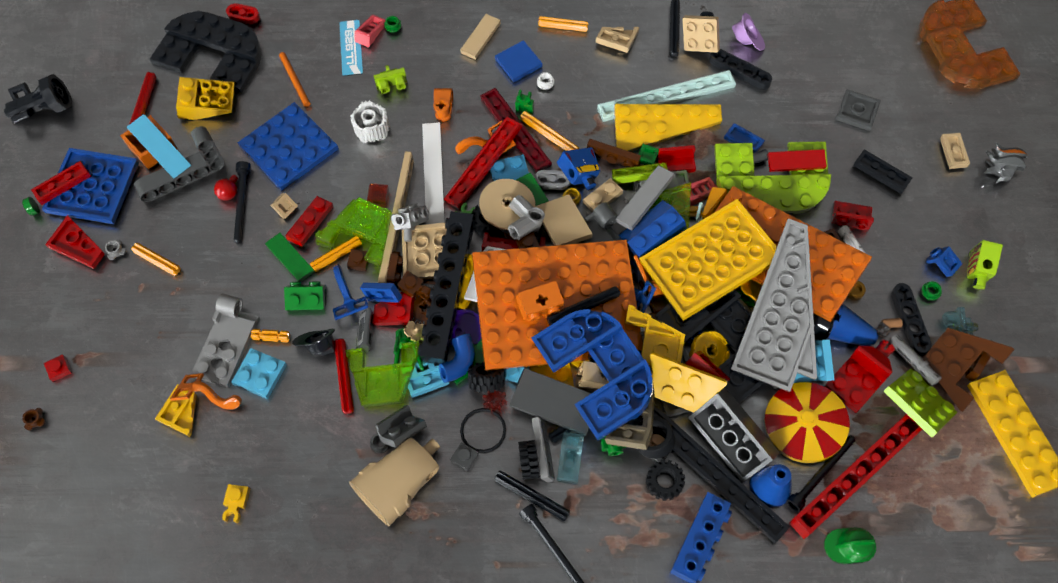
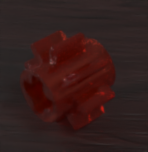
(498, 403)

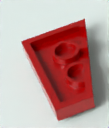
(75, 244)

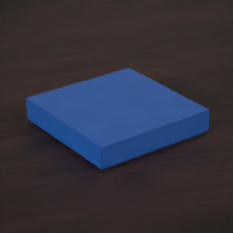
(518, 61)

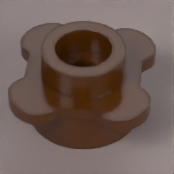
(28, 417)

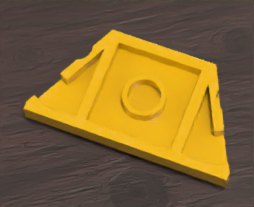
(683, 384)

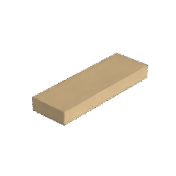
(480, 36)

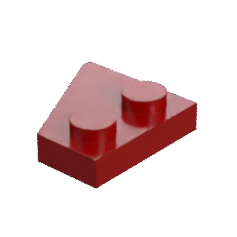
(394, 313)

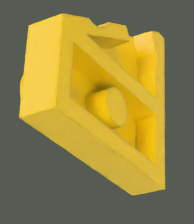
(178, 413)

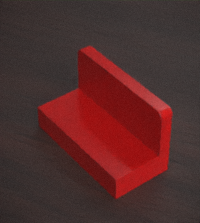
(678, 158)

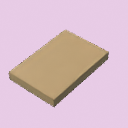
(564, 221)

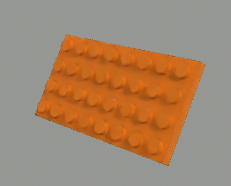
(833, 263)

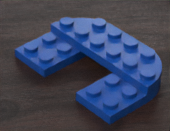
(615, 355)

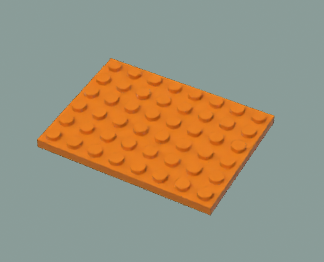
(579, 273)

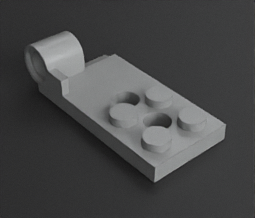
(228, 326)

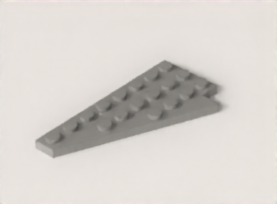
(781, 326)

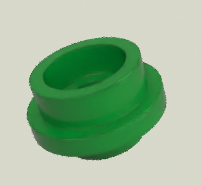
(392, 24)
(935, 287)

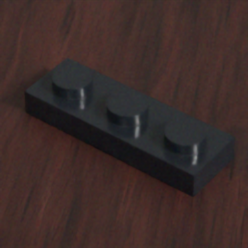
(882, 171)

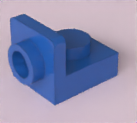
(945, 260)

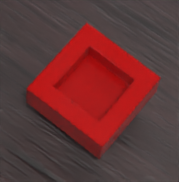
(57, 368)

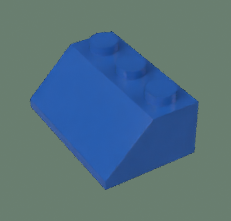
(654, 229)

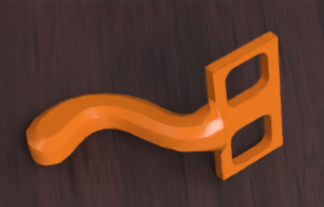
(463, 145)
(198, 386)

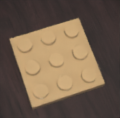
(422, 252)

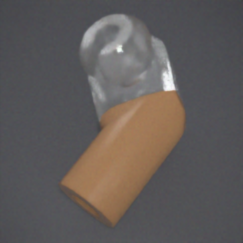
(886, 324)

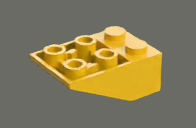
(203, 98)

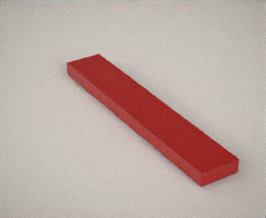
(482, 163)

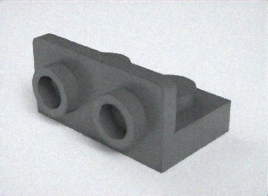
(399, 427)

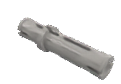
(915, 360)

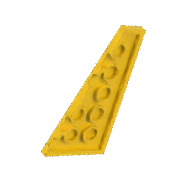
(660, 122)

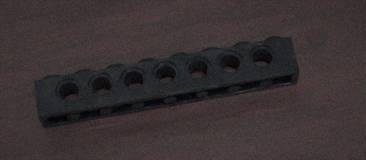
(439, 352)

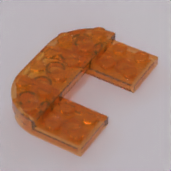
(943, 30)

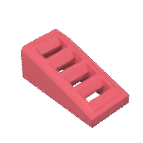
(368, 31)
(700, 196)

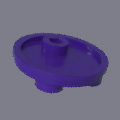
(467, 323)

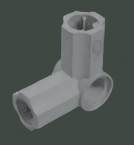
(530, 218)

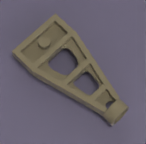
(632, 435)

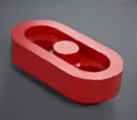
(244, 13)

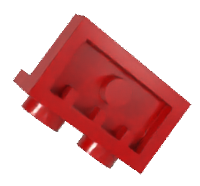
(852, 215)

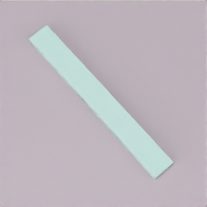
(673, 93)

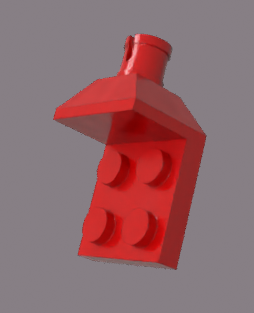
(862, 375)

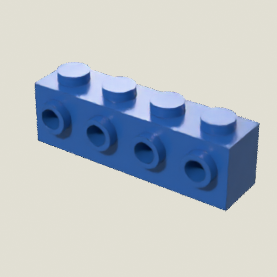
(700, 539)

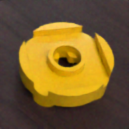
(716, 342)

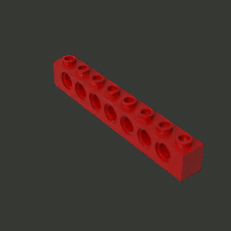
(855, 476)

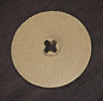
(495, 197)

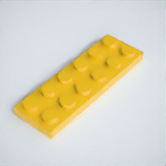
(1017, 432)

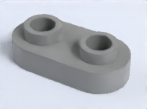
(552, 180)

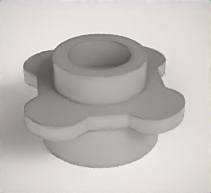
(111, 246)

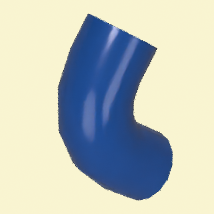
(462, 360)

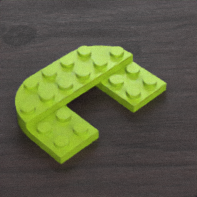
(789, 193)

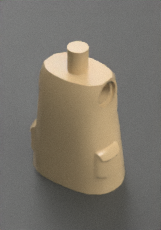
(396, 479)

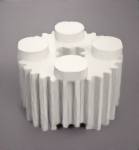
(370, 122)

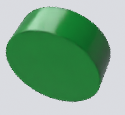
(30, 206)

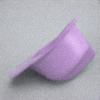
(747, 33)

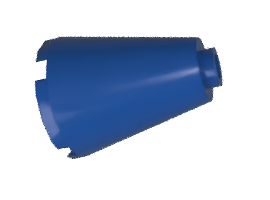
(852, 329)
(772, 485)

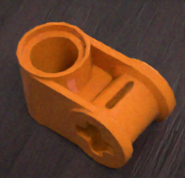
(443, 103)

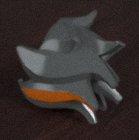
(1005, 162)

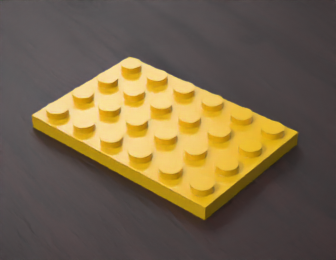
(710, 259)

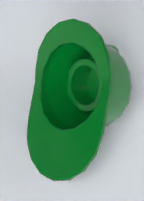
(850, 545)

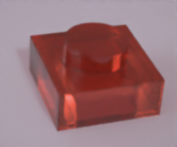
(378, 193)

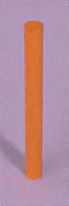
(294, 79)

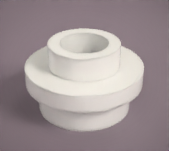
(545, 81)

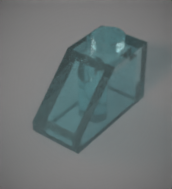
(570, 457)

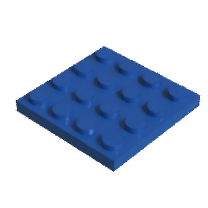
(288, 146)
(101, 194)

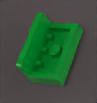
(304, 296)

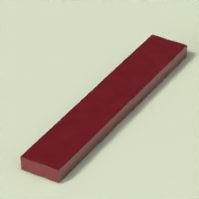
(524, 141)

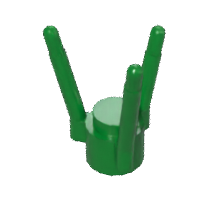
(402, 338)

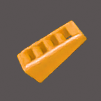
(715, 198)

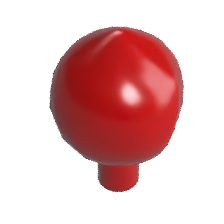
(226, 188)

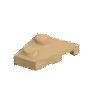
(617, 38)

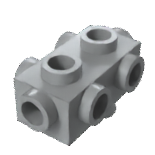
(408, 218)

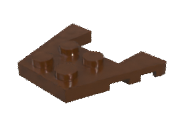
(955, 355)

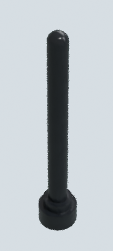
(243, 169)
(797, 500)
(530, 515)

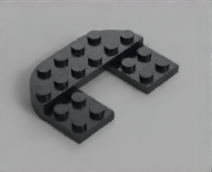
(204, 28)
(729, 318)

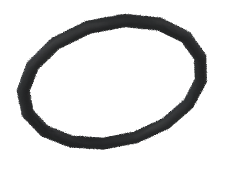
(488, 410)

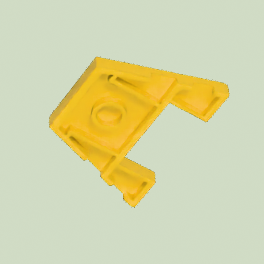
(657, 336)

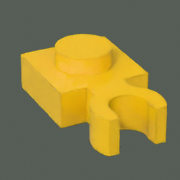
(235, 498)

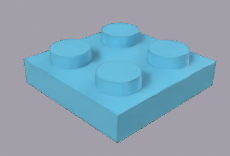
(259, 373)

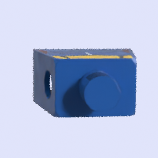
(580, 166)

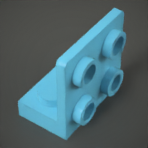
(823, 363)

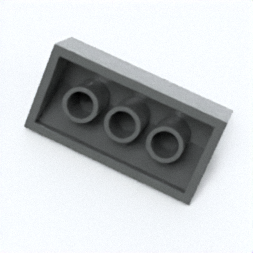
(734, 435)

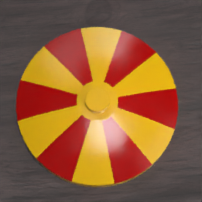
(807, 422)

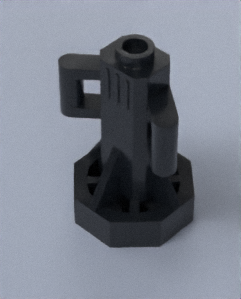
(49, 95)

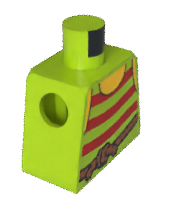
(983, 263)

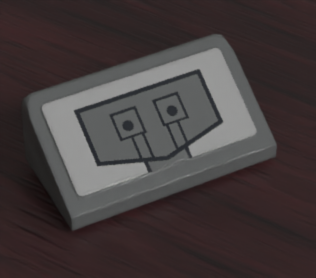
(365, 330)

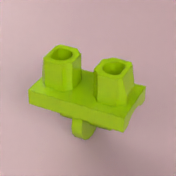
(390, 78)

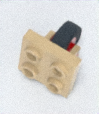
(701, 32)

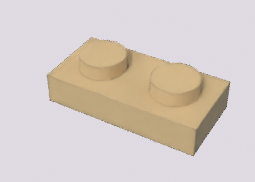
(954, 150)
(605, 193)

